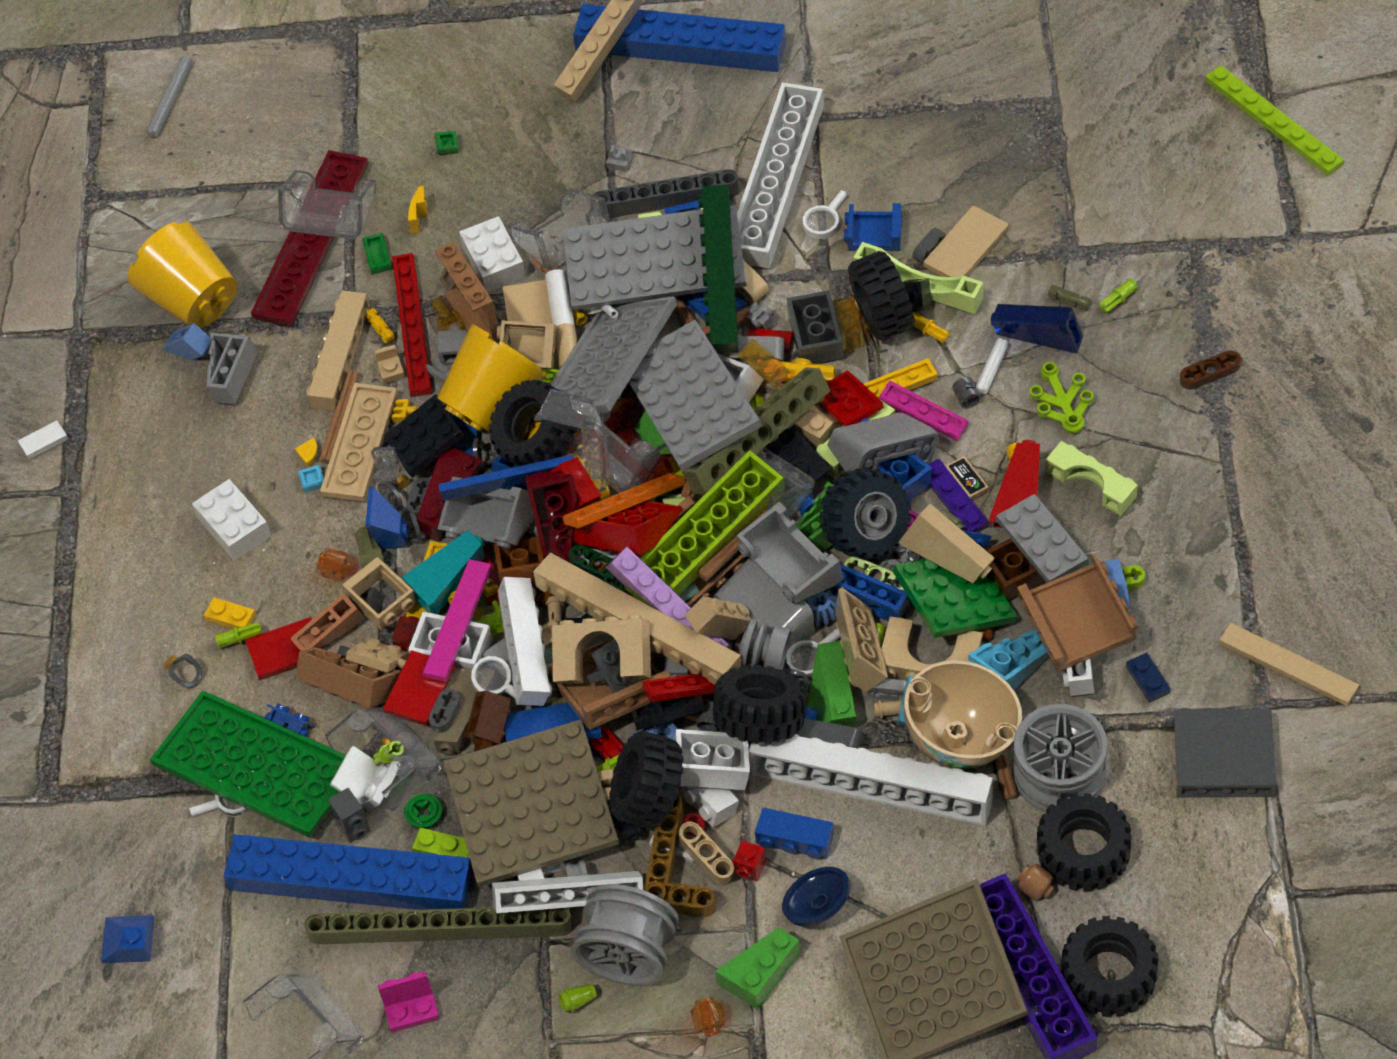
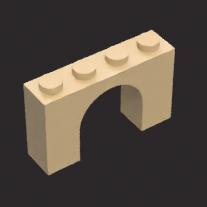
(572, 638)
(897, 642)

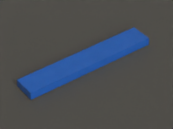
(497, 479)

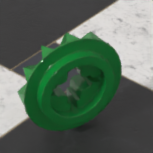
(422, 802)

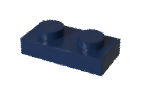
(1147, 677)

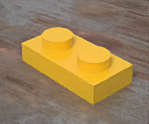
(229, 614)

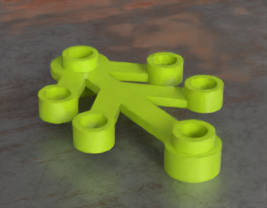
(1061, 399)

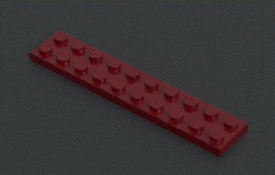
(304, 252)

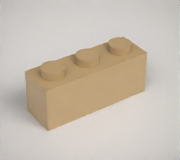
(718, 618)

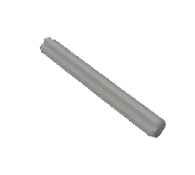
(169, 96)

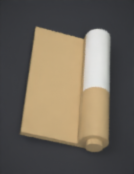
(542, 303)

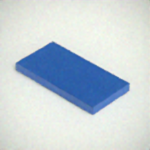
(539, 719)

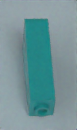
(442, 572)

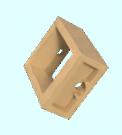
(549, 340)
(369, 576)

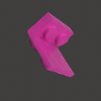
(408, 1001)

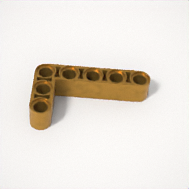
(666, 862)

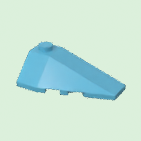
(1012, 658)

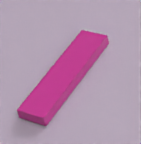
(924, 410)

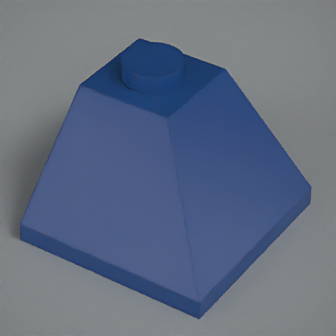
(385, 522)
(127, 939)

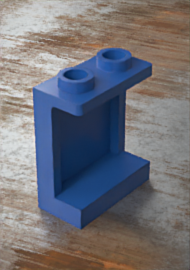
(874, 228)

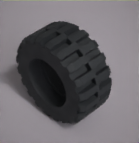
(881, 295)
(512, 418)
(759, 704)
(646, 779)
(1088, 814)
(1115, 937)

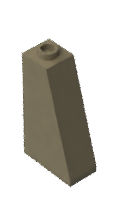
(453, 739)

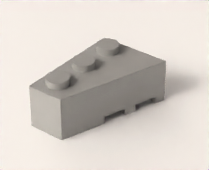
(229, 366)

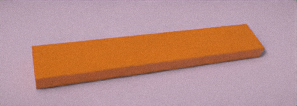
(623, 500)

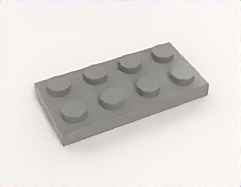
(1041, 539)

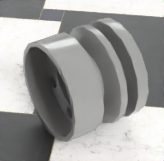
(763, 646)

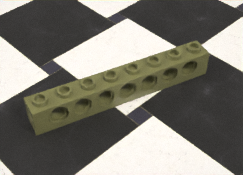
(775, 414)

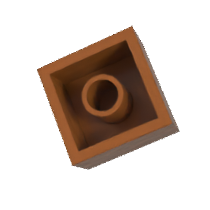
(519, 559)

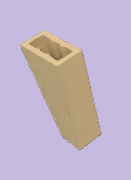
(946, 545)

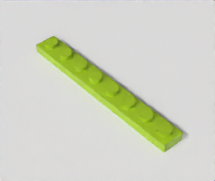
(1274, 120)

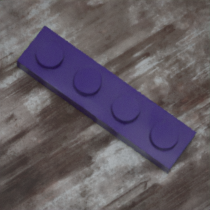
(956, 498)

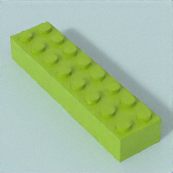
(712, 522)

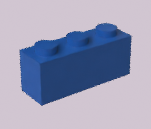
(794, 833)

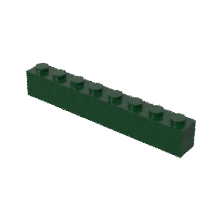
(719, 267)

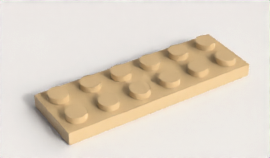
(360, 431)

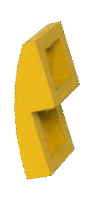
(417, 208)

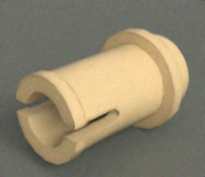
(554, 609)
(886, 708)

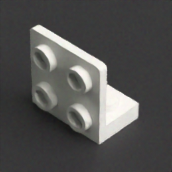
(363, 778)

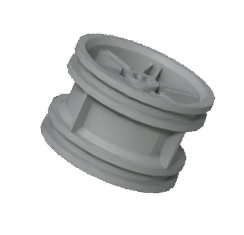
(1047, 736)
(624, 935)

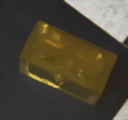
(849, 323)
(763, 363)

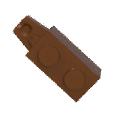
(487, 719)

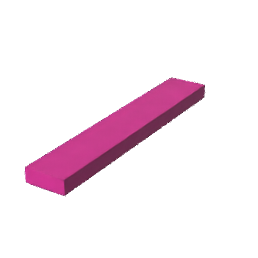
(457, 620)

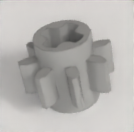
(760, 315)

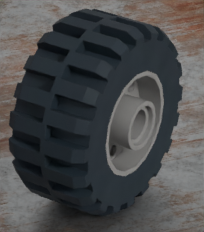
(865, 513)

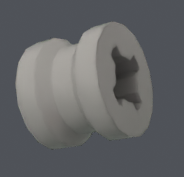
(576, 869)

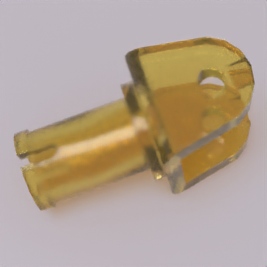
(445, 316)

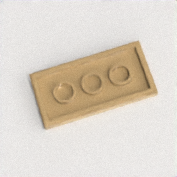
(966, 244)

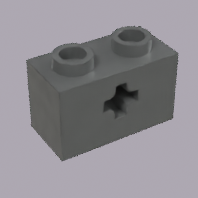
(349, 815)

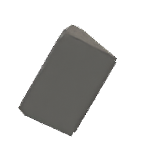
(373, 598)

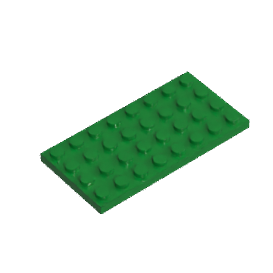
(252, 763)

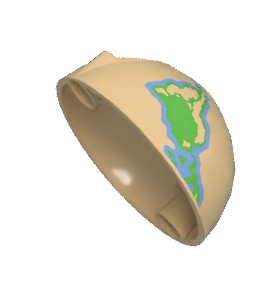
(958, 705)

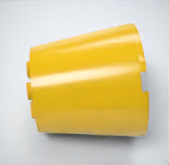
(183, 275)
(481, 377)

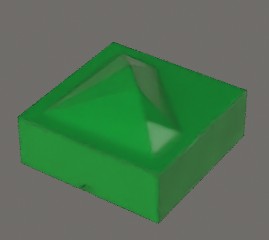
(446, 142)

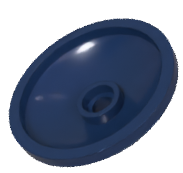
(816, 896)

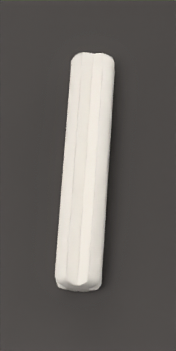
(992, 366)

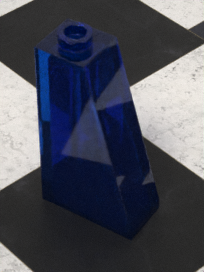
(1039, 325)

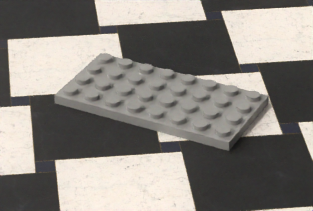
(641, 259)
(612, 351)
(692, 396)

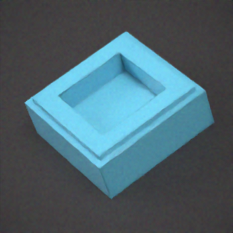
(311, 478)

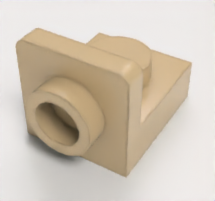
(389, 364)

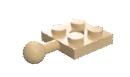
(377, 655)

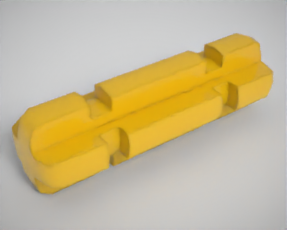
(379, 325)

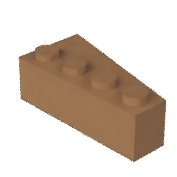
(345, 678)

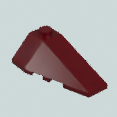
(551, 498)

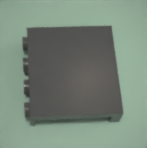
(1224, 753)

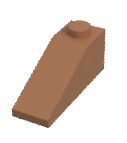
(329, 624)

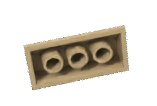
(859, 641)

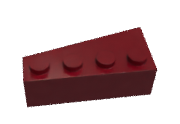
(449, 464)

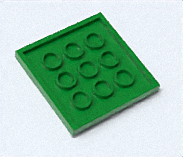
(950, 602)

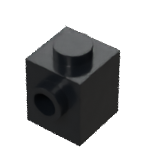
(918, 293)

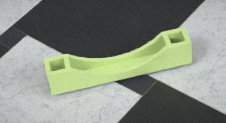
(956, 292)

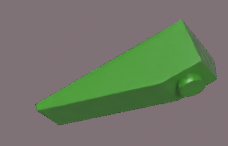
(830, 686)

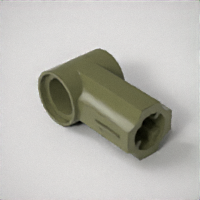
(367, 547)

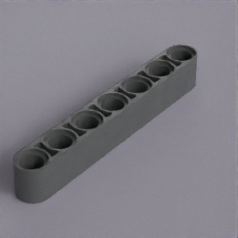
(664, 193)
(810, 729)

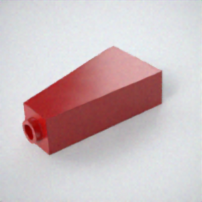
(1019, 480)

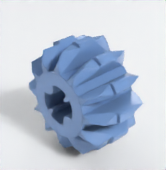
(823, 607)

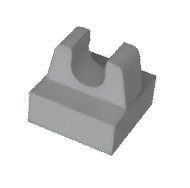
(619, 158)

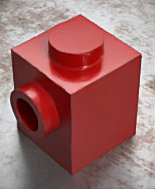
(749, 860)

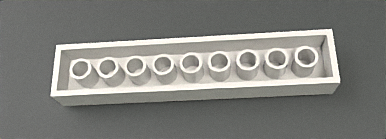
(777, 171)
(875, 777)

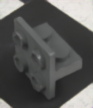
(608, 668)

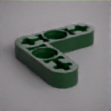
(593, 556)

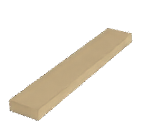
(1289, 664)

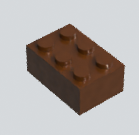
(1012, 569)

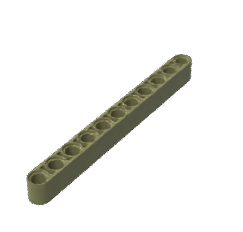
(428, 919)

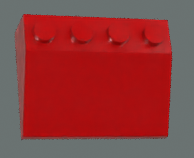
(634, 527)

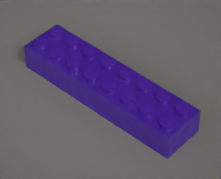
(1054, 1013)

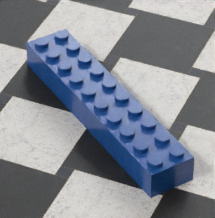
(693, 39)
(348, 873)

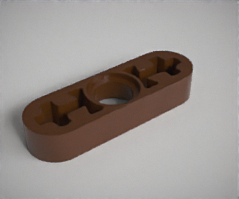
(1204, 377)

